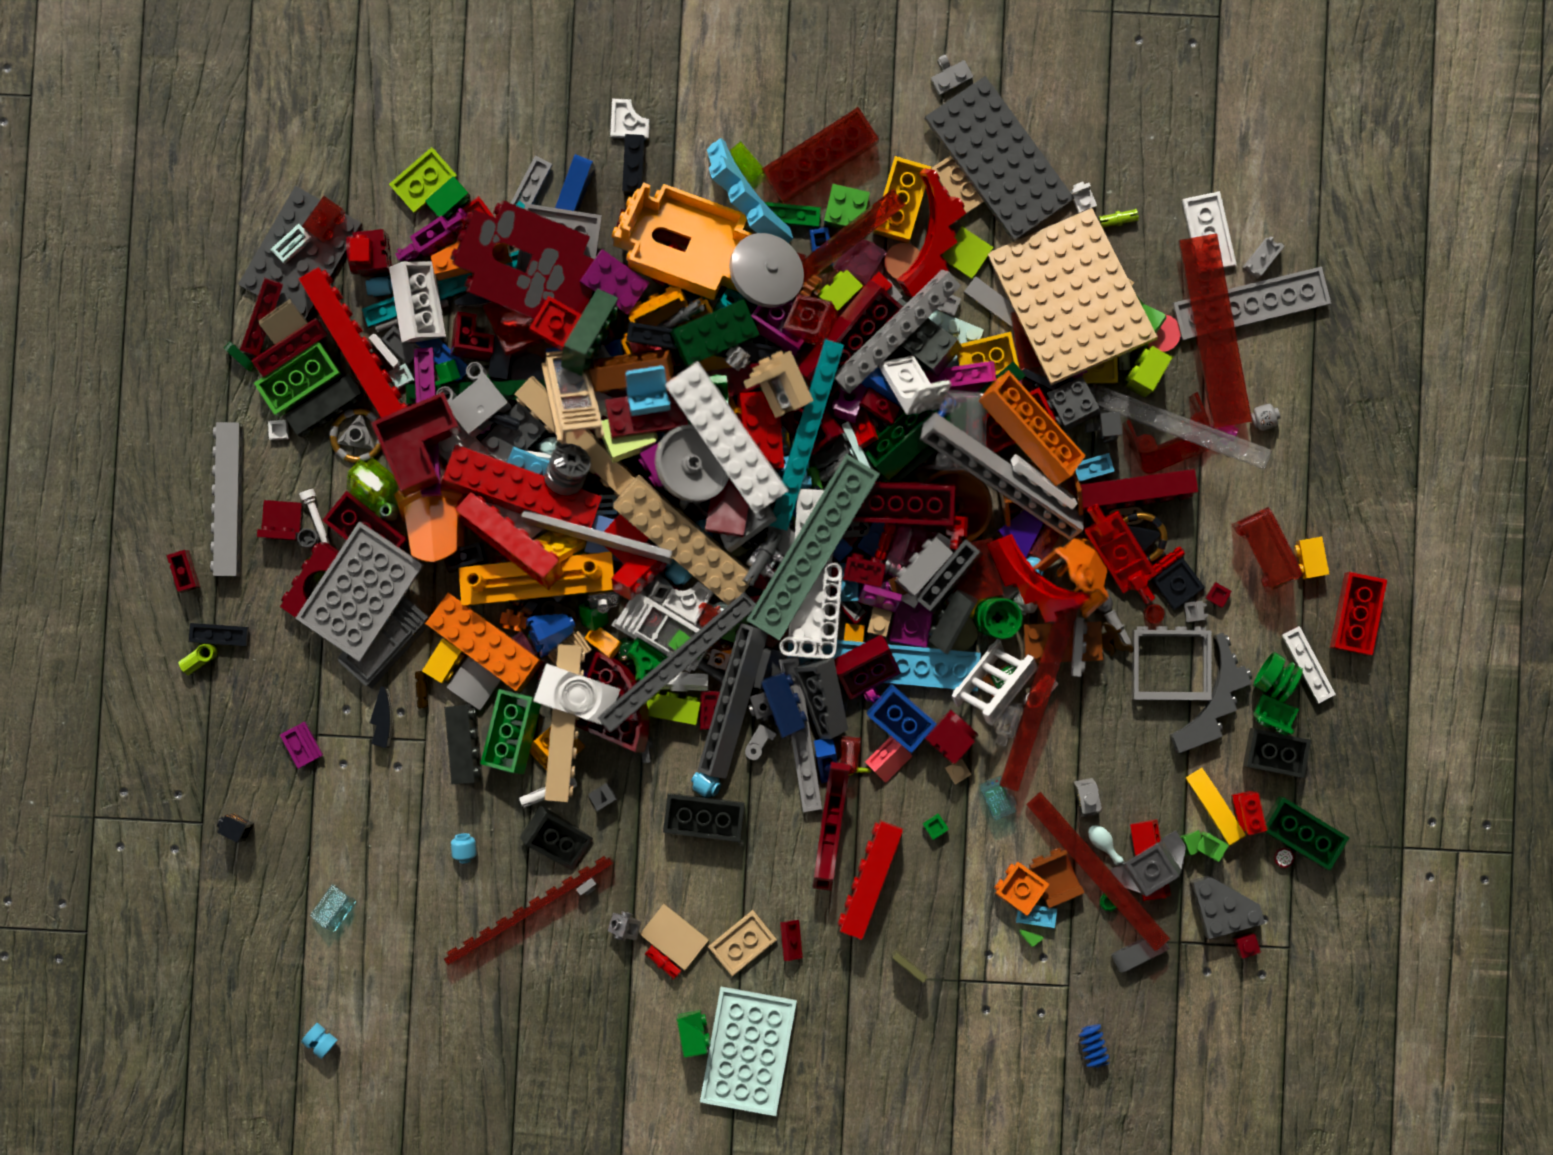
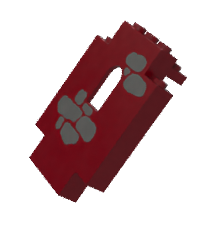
(552, 271)

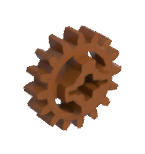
(811, 287)

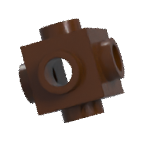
(720, 654)

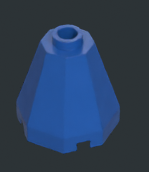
(549, 631)

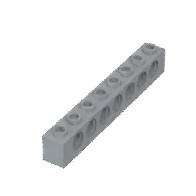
(896, 331)

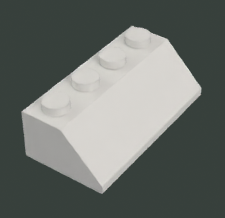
(417, 301)

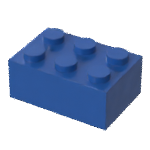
(901, 718)

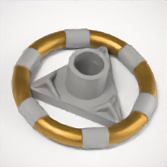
(356, 435)

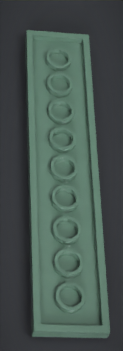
(813, 546)

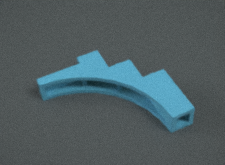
(742, 195)

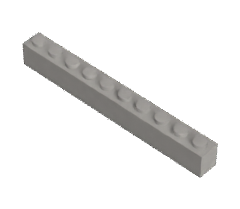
(1000, 476)

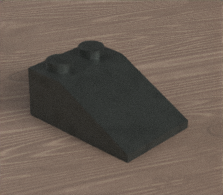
(555, 838)

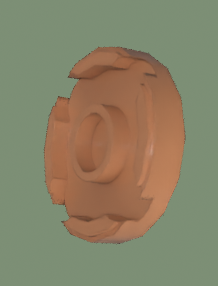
(900, 258)

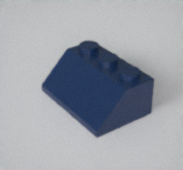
(784, 703)

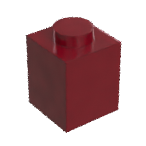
(1246, 945)

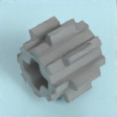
(737, 357)

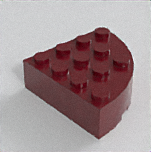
(635, 729)

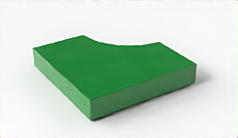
(645, 658)

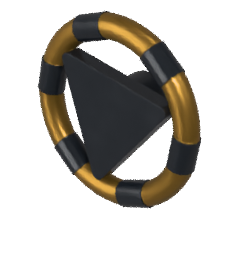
(1146, 536)

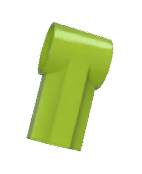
(197, 659)

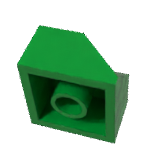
(692, 1033)

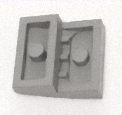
(473, 683)

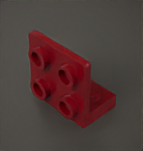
(280, 520)
(864, 570)

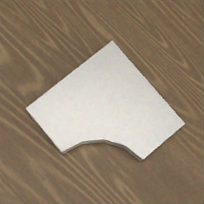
(626, 121)
(687, 602)

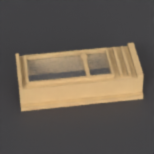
(570, 398)

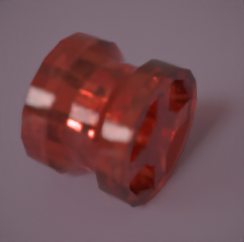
(1156, 615)

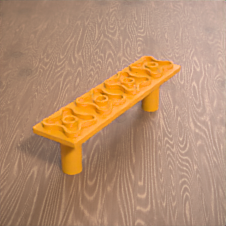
(509, 583)

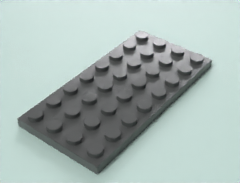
(999, 158)

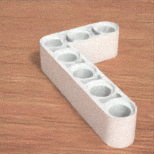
(825, 620)

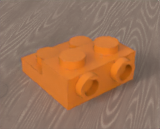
(1021, 888)

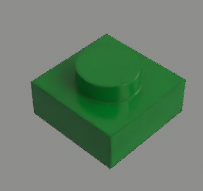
(935, 826)

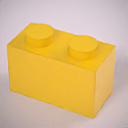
(1312, 557)
(443, 661)

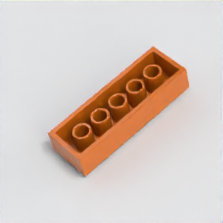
(1032, 428)
(484, 642)

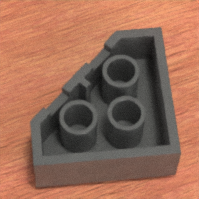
(1223, 908)

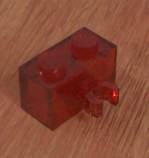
(324, 219)

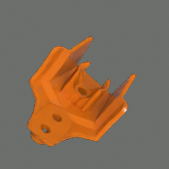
(432, 522)
(1085, 569)

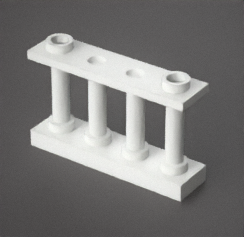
(1002, 696)

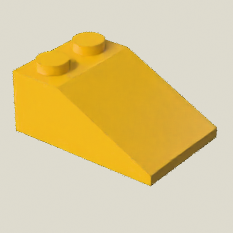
(993, 348)

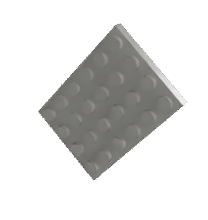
(359, 591)

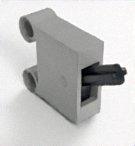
(479, 404)

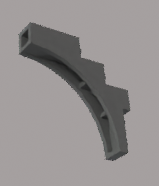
(1229, 678)

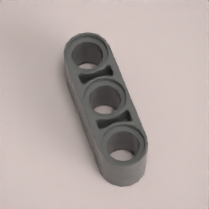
(1135, 954)

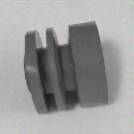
(567, 469)

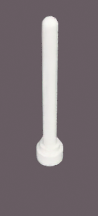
(309, 497)

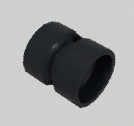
(529, 606)

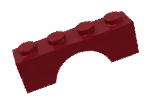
(321, 559)

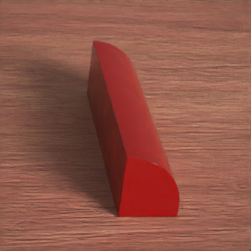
(1144, 836)

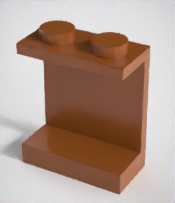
(1059, 874)

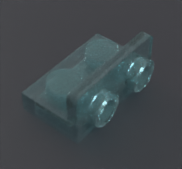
(333, 908)

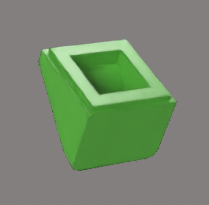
(1030, 937)

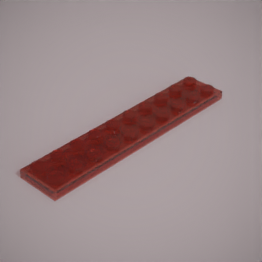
(1215, 331)

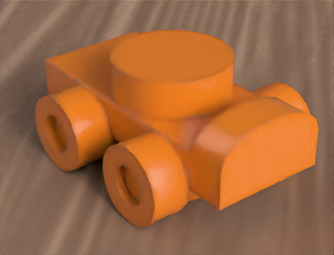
(509, 619)

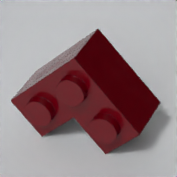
(467, 342)

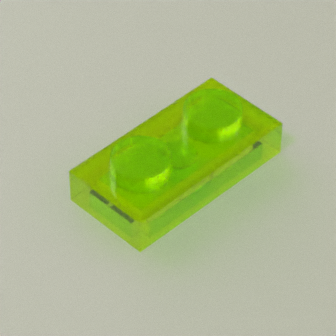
(746, 162)

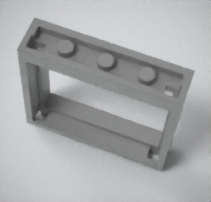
(1178, 632)

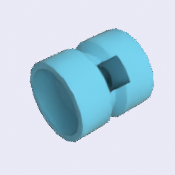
(319, 1040)

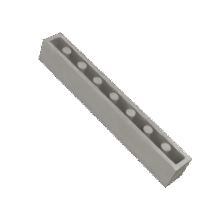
(228, 499)

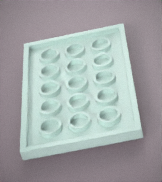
(748, 1051)

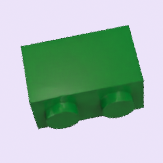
(448, 198)

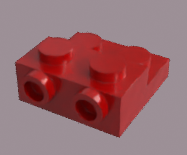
(555, 322)

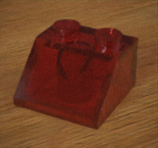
(811, 319)

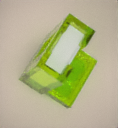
(371, 483)

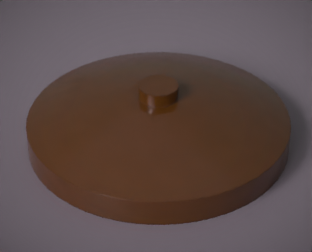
(971, 501)

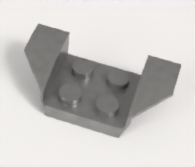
(1153, 866)

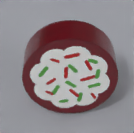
(1283, 857)

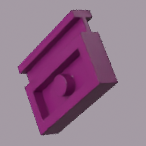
(301, 744)

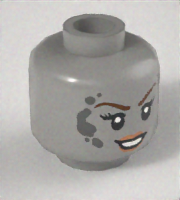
(1265, 417)

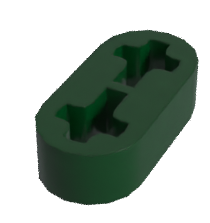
(237, 354)

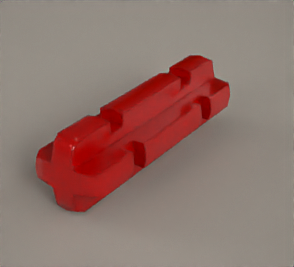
(885, 541)
(1168, 560)

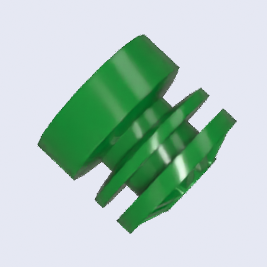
(1007, 621)
(1275, 675)

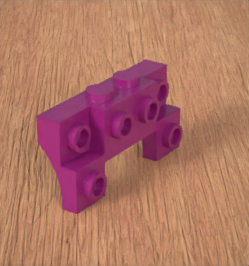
(432, 237)

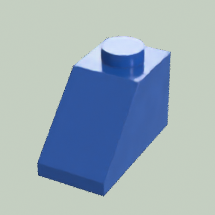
(825, 755)

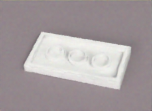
(1207, 216)

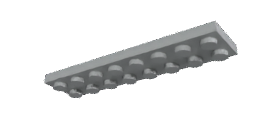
(1265, 300)

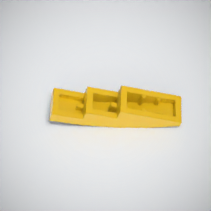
(1215, 806)

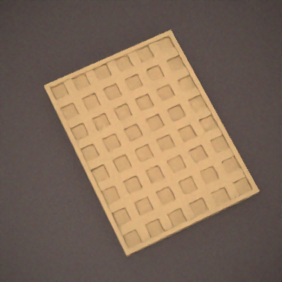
(1072, 296)

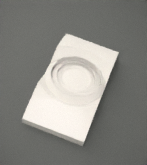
(574, 693)

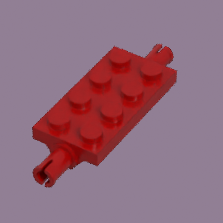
(1121, 552)

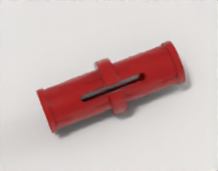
(662, 962)

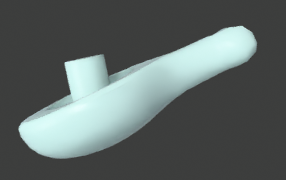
(1103, 840)

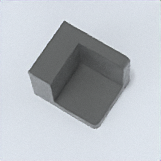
(602, 796)

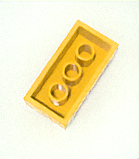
(908, 184)

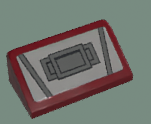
(853, 609)

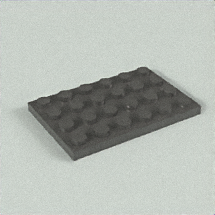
(313, 255)

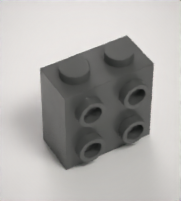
(1073, 403)

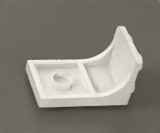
(912, 385)

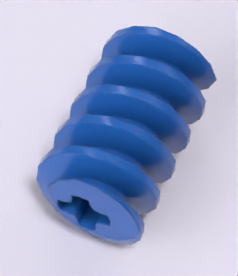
(1094, 1046)

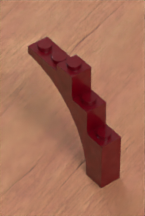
(830, 826)

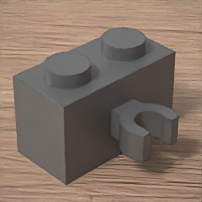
(1107, 426)

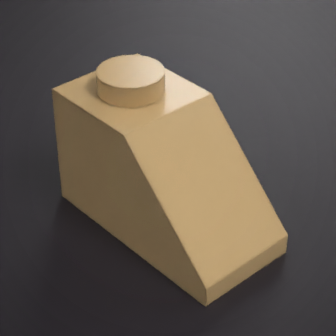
(879, 621)

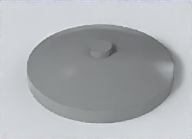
(766, 270)
(689, 466)

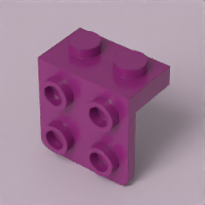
(880, 596)

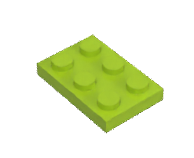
(422, 179)

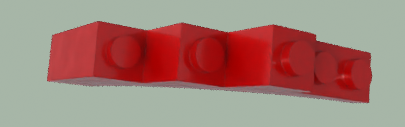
(939, 238)
(1033, 587)

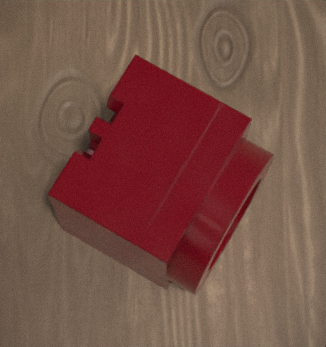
(380, 254)
(952, 736)

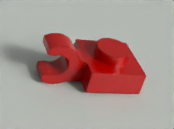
(956, 531)

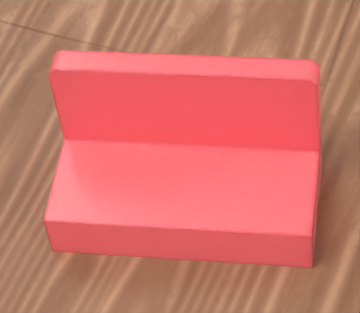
(888, 759)

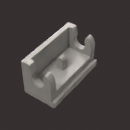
(1263, 257)

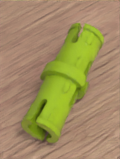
(1119, 218)

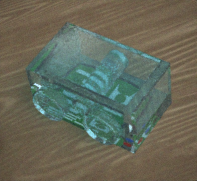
(997, 798)

